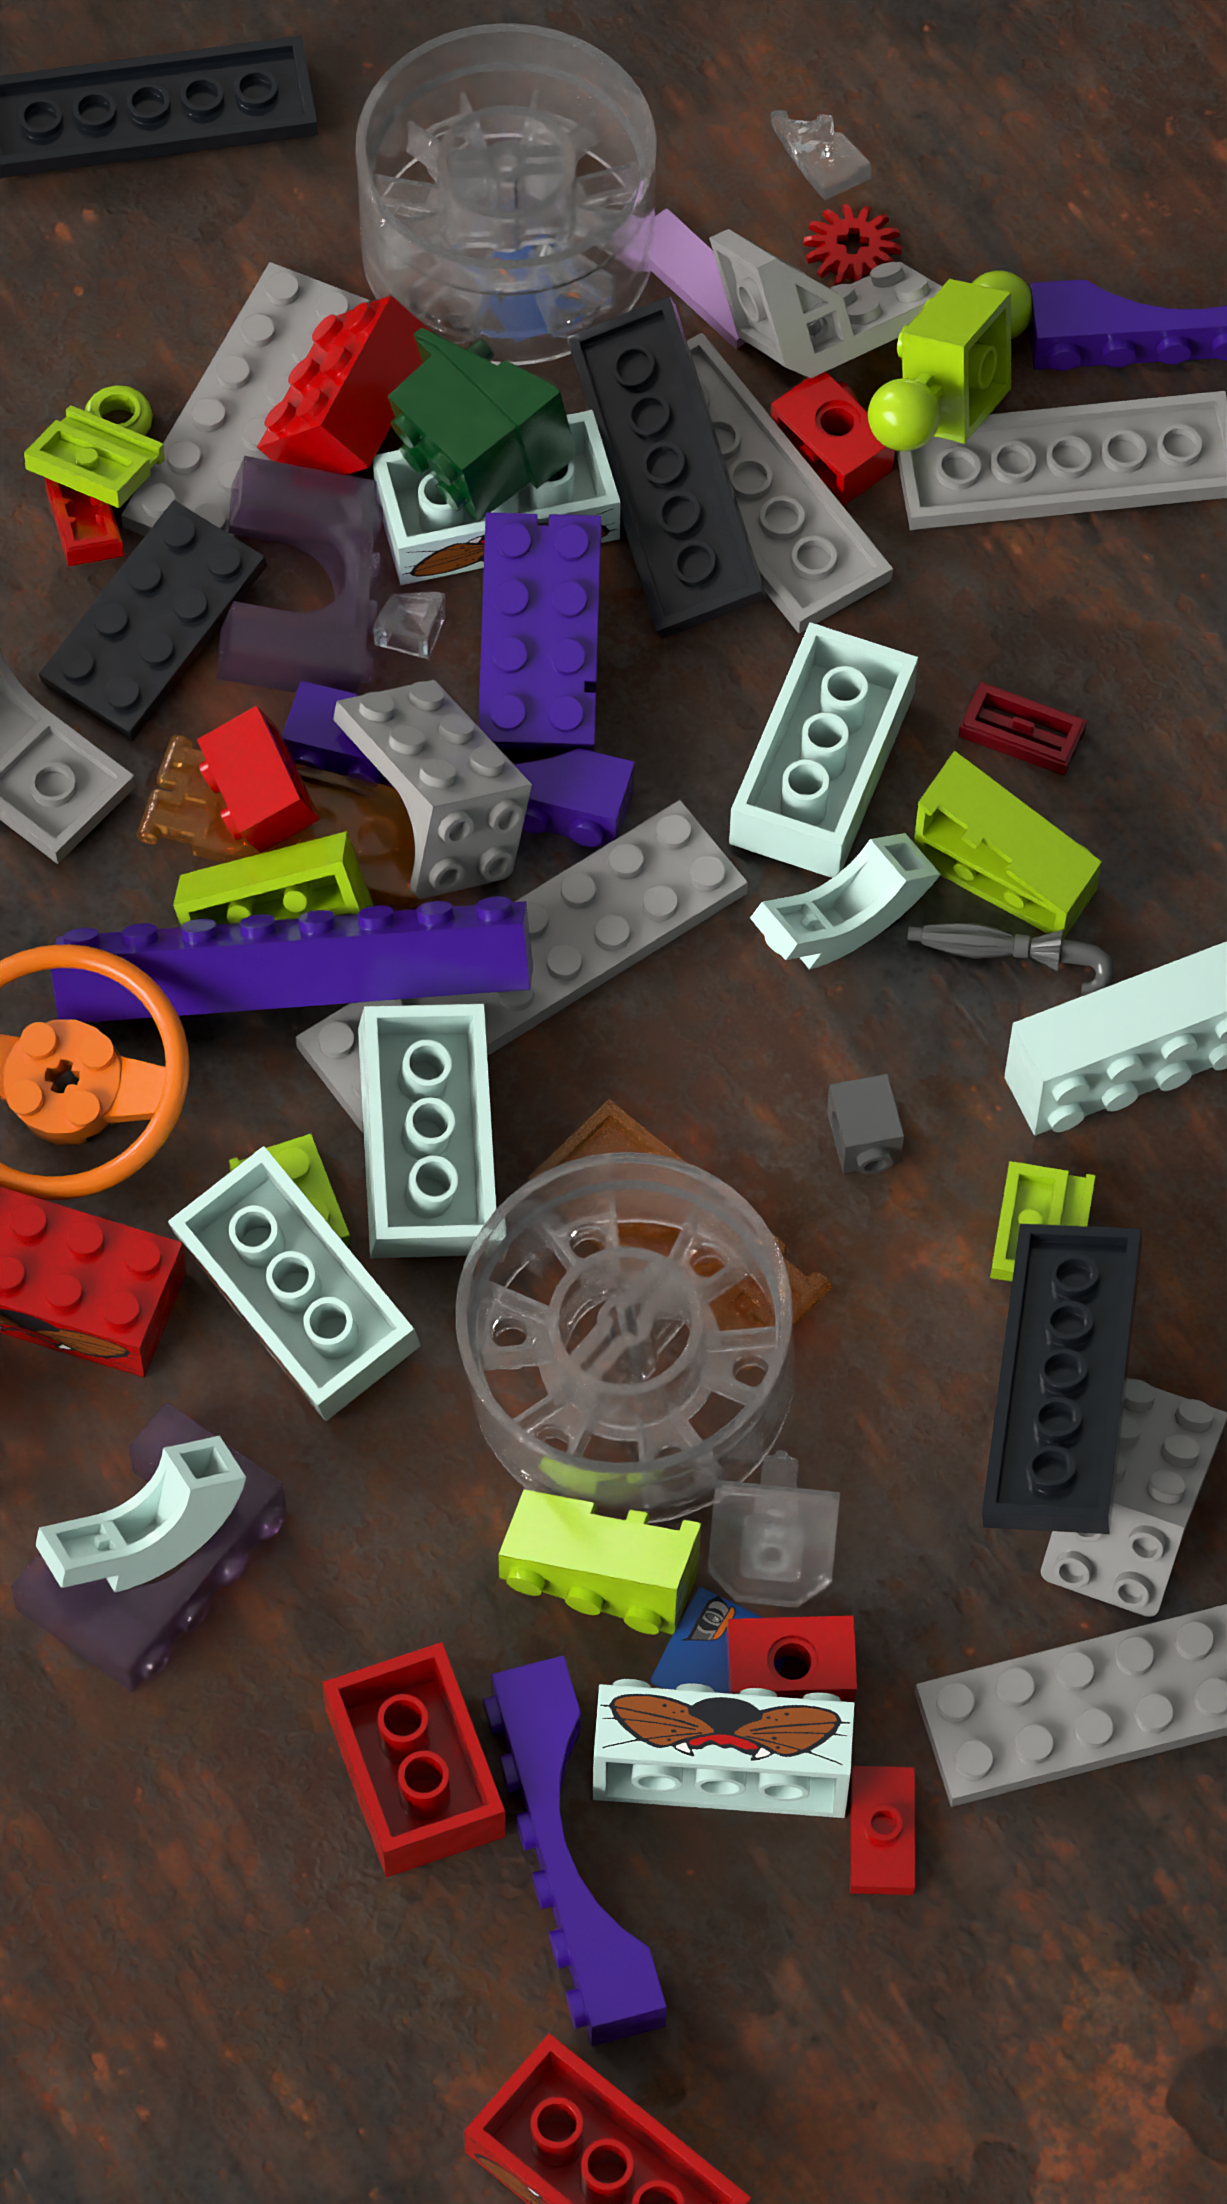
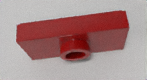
(84, 525)
(882, 1830)

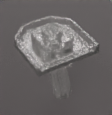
(773, 1538)

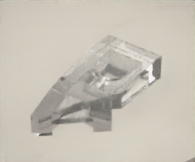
(821, 154)

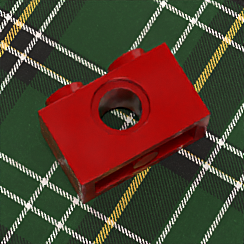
(843, 462)
(820, 1642)

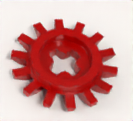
(835, 255)

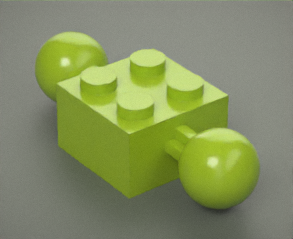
(952, 362)

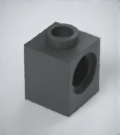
(865, 1124)

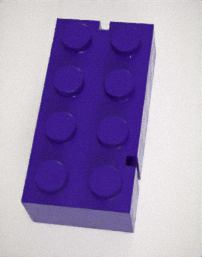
(540, 632)

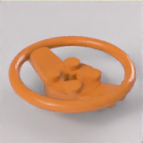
(108, 1085)

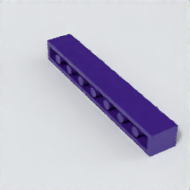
(306, 960)

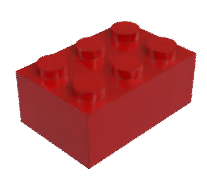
(340, 391)
(414, 1759)

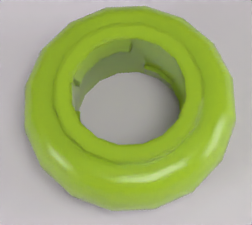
(123, 398)

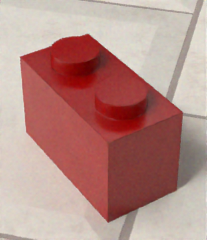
(256, 780)

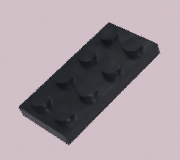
(152, 620)

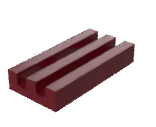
(1018, 736)

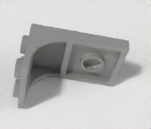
(50, 775)
(453, 779)
(1158, 1478)

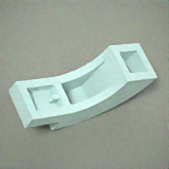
(849, 907)
(156, 1527)

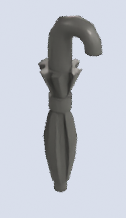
(983, 941)

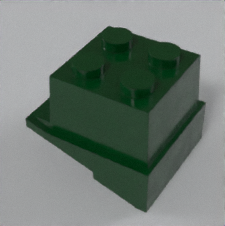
(479, 424)

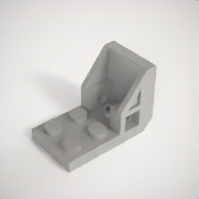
(803, 320)

